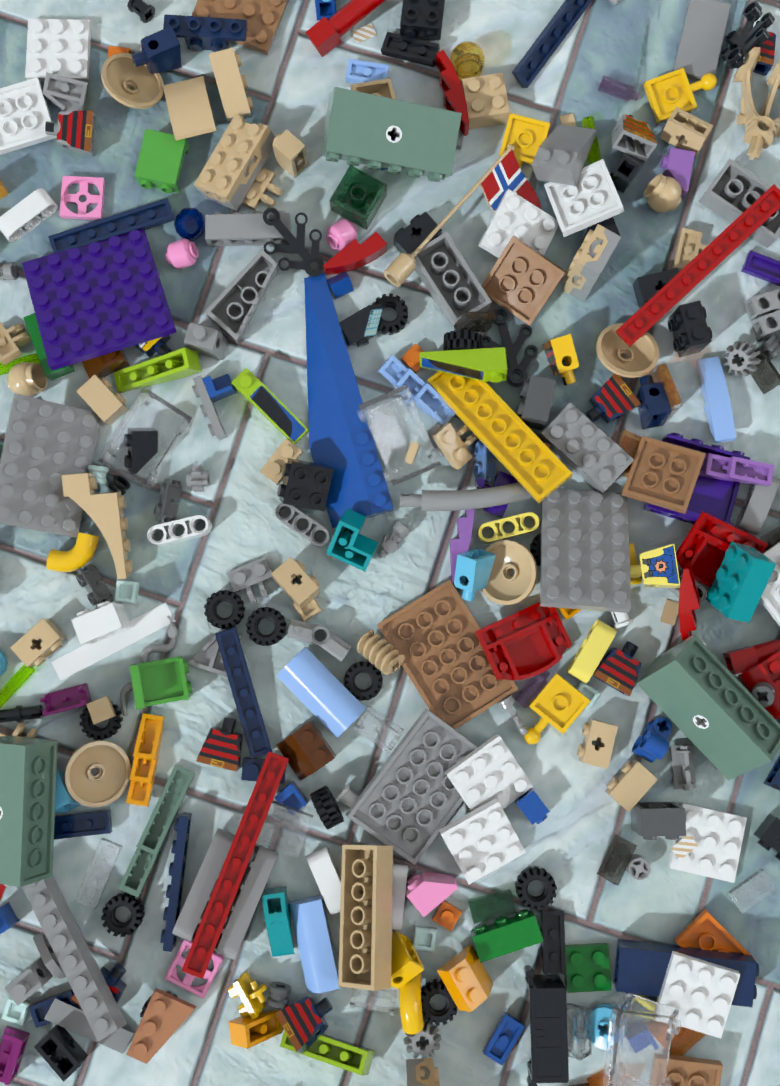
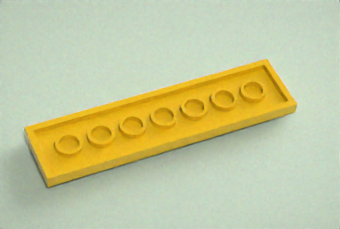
(502, 433)

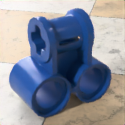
(652, 742)

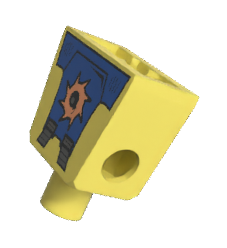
(658, 568)

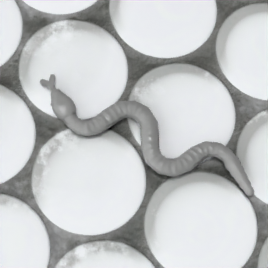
(159, 648)

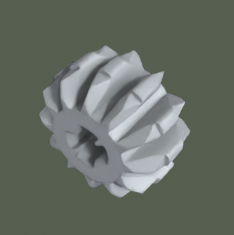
(741, 350)
(426, 1047)

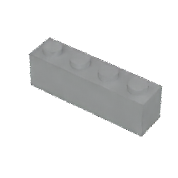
(243, 229)

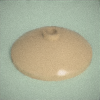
(131, 84)
(627, 360)
(504, 587)
(107, 783)

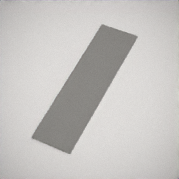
(75, 1021)

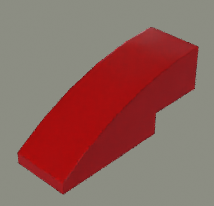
(356, 255)

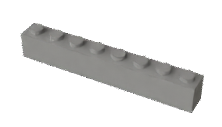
(75, 957)

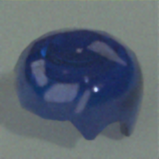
(190, 224)

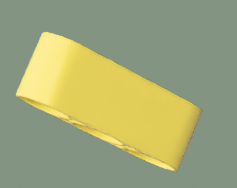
(517, 523)
(591, 651)

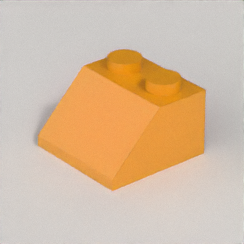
(466, 979)

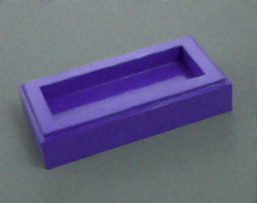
(762, 267)

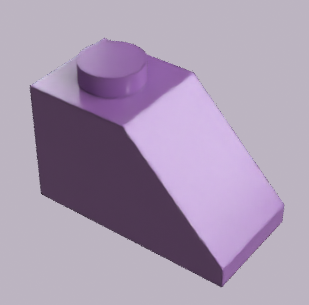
(678, 165)

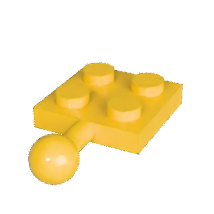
(674, 91)
(525, 136)
(556, 704)

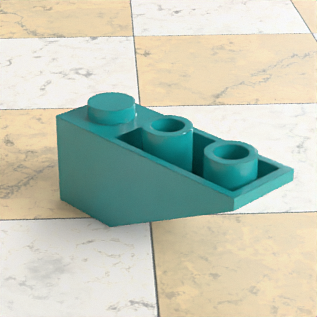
(278, 921)

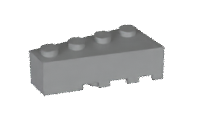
(241, 298)

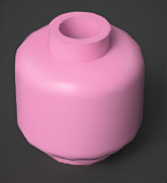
(341, 234)
(182, 253)

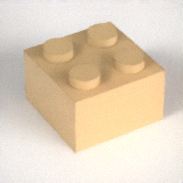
(486, 100)

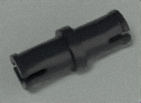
(21, 713)

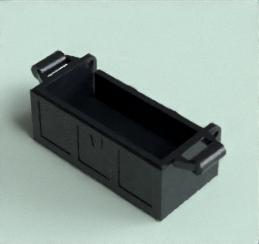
(547, 1028)

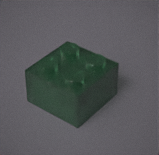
(358, 197)

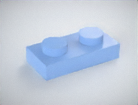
(364, 71)

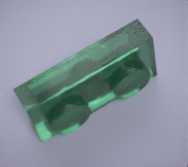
(491, 906)

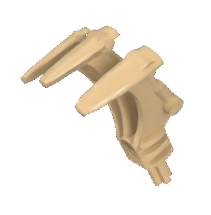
(759, 127)

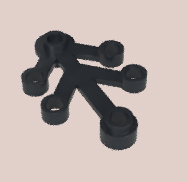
(737, 56)
(295, 245)
(512, 350)

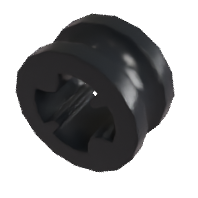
(119, 484)

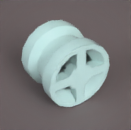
(100, 473)

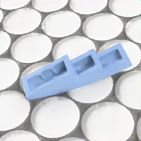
(422, 393)
(717, 400)

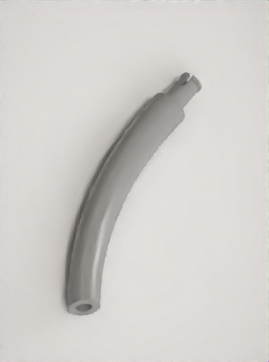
(465, 499)

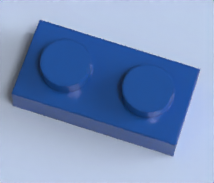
(503, 1038)

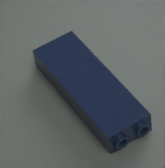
(643, 966)

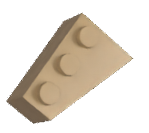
(231, 83)

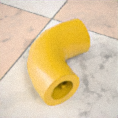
(76, 557)
(411, 1006)

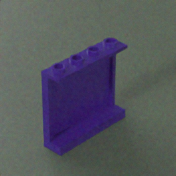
(709, 494)

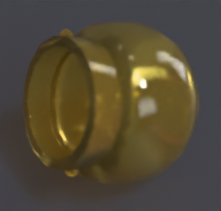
(468, 59)

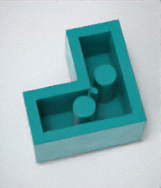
(349, 544)

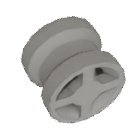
(641, 870)

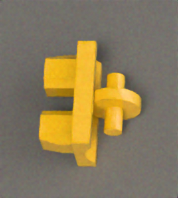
(250, 994)

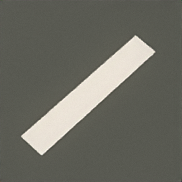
(92, 653)

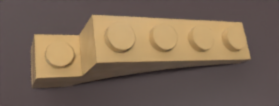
(106, 512)

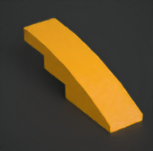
(145, 760)

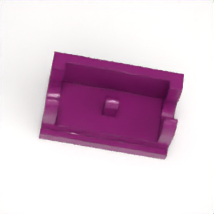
(66, 699)
(11, 1053)

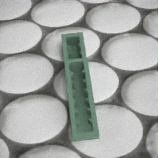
(156, 831)

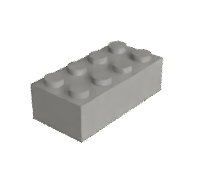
(735, 192)
(450, 279)
(586, 448)

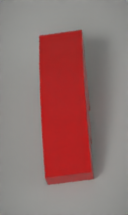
(454, 96)
(688, 602)

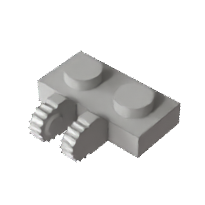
(249, 575)
(48, 956)

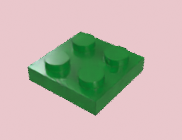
(587, 968)

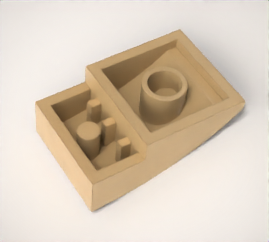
(189, 108)

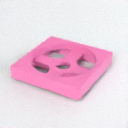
(84, 182)
(179, 960)

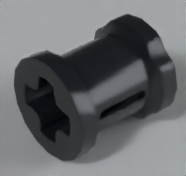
(142, 9)

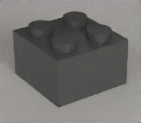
(536, 401)
(658, 819)

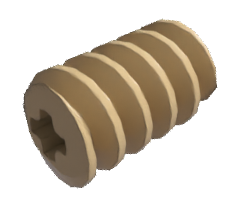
(380, 653)

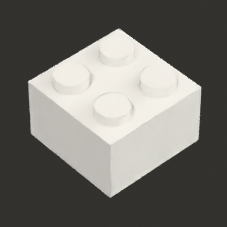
(101, 623)

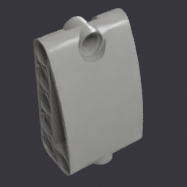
(244, 903)

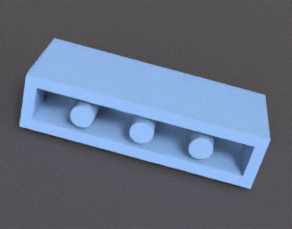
(321, 692)
(315, 944)

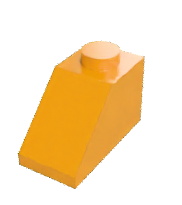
(249, 1032)

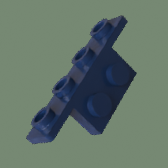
(207, 32)

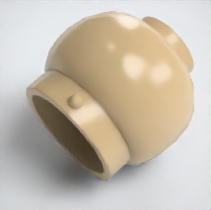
(663, 193)
(27, 379)

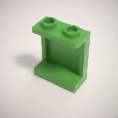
(160, 161)
(160, 681)

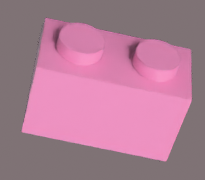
(429, 890)

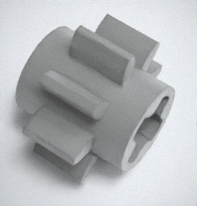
(198, 478)

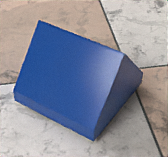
(325, 9)
(340, 285)

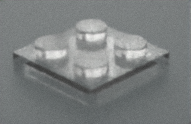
(285, 829)

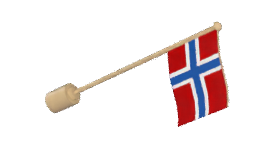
(499, 178)

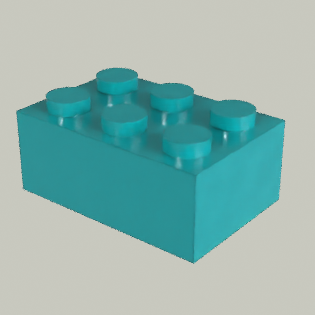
(740, 582)

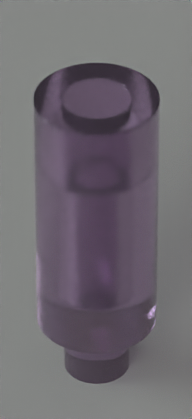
(618, 89)
(531, 689)

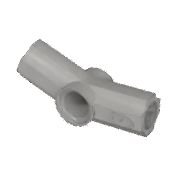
(306, 632)

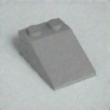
(563, 154)

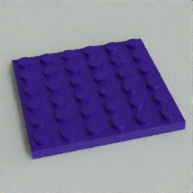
(98, 299)

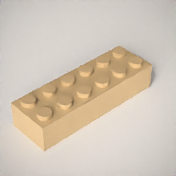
(366, 917)

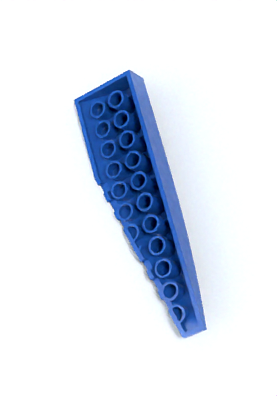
(335, 428)

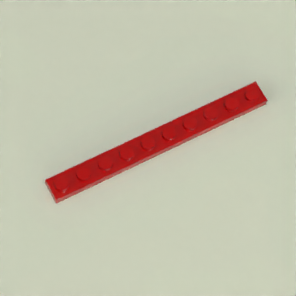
(700, 266)
(235, 865)

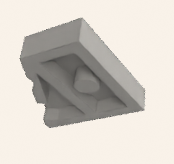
(66, 92)
(210, 658)

